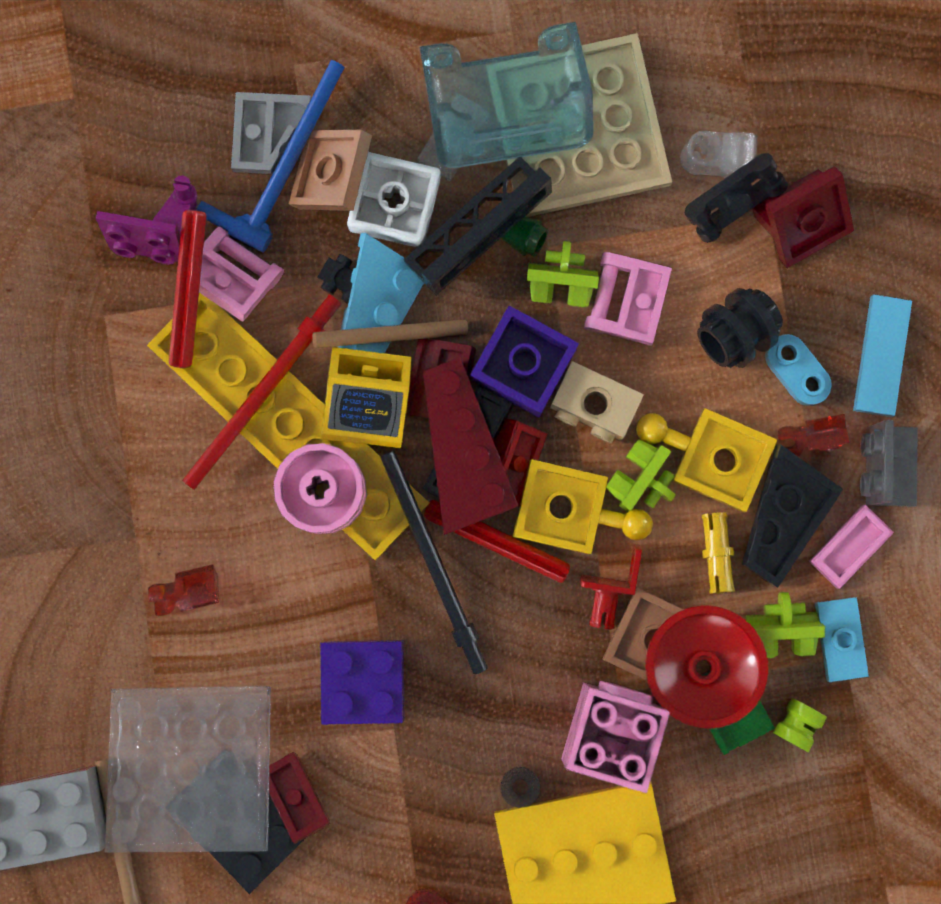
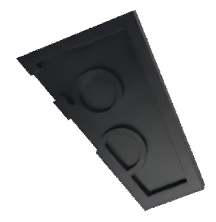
(787, 515)

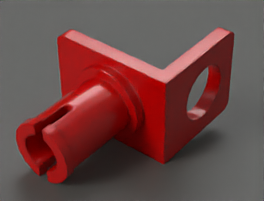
(608, 591)

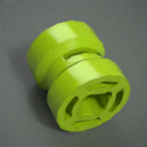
(800, 725)

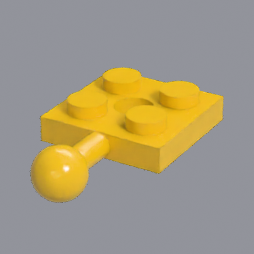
(697, 464)
(586, 498)

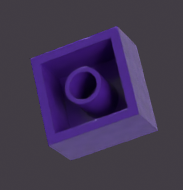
(524, 361)
(362, 682)

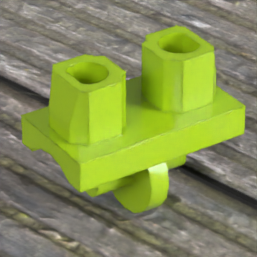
(579, 280)
(630, 491)
(786, 622)

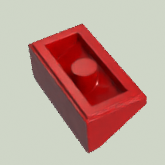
(516, 447)

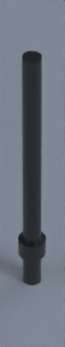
(464, 632)

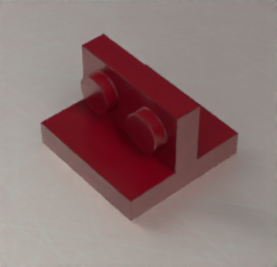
(807, 215)

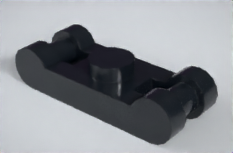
(735, 196)

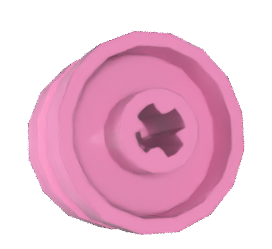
(297, 483)

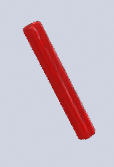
(187, 288)
(506, 546)

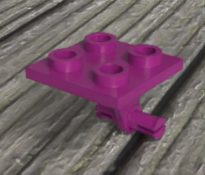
(154, 237)

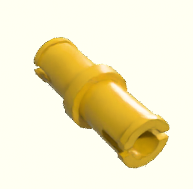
(718, 553)

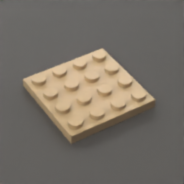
(626, 140)

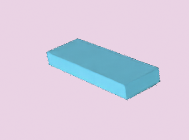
(882, 356)

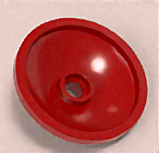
(735, 662)

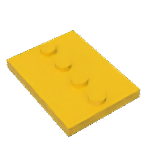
(586, 850)

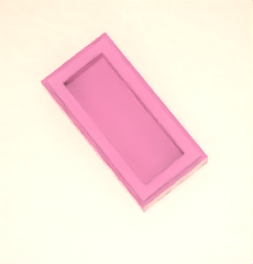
(851, 546)

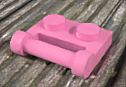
(228, 284)
(640, 303)

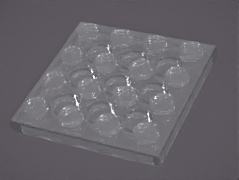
(188, 769)

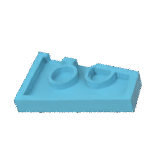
(380, 291)

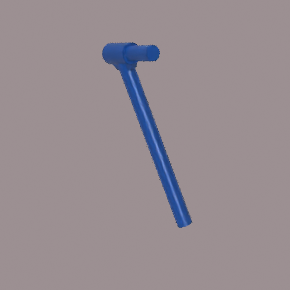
(253, 229)

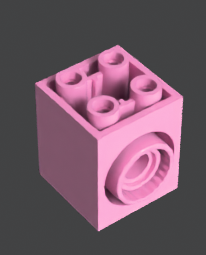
(615, 735)

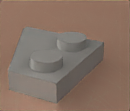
(264, 129)

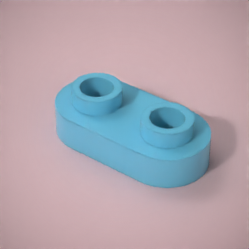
(796, 371)

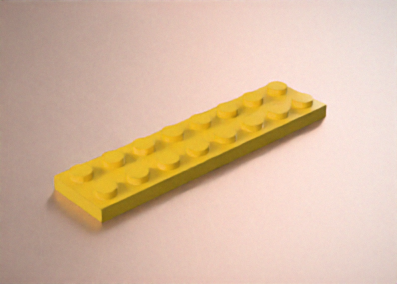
(227, 370)

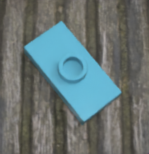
(843, 640)

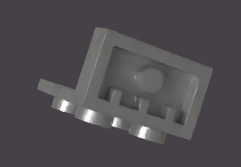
(889, 465)

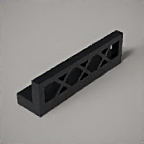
(484, 231)

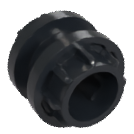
(737, 329)

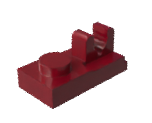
(296, 798)

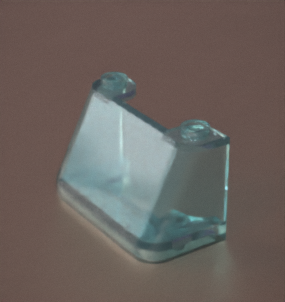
(509, 102)

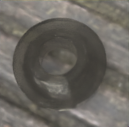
(515, 799)

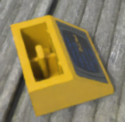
(366, 397)

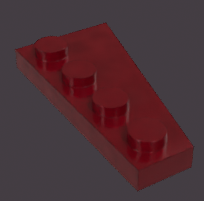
(465, 456)

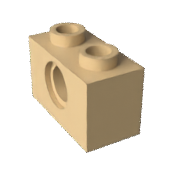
(619, 400)

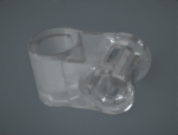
(724, 150)

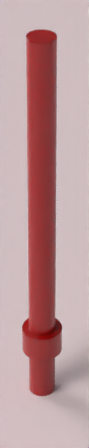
(262, 391)

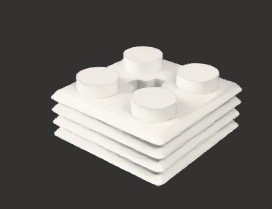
(380, 180)

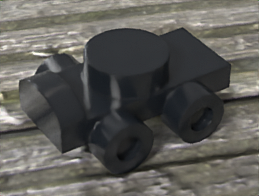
(337, 276)

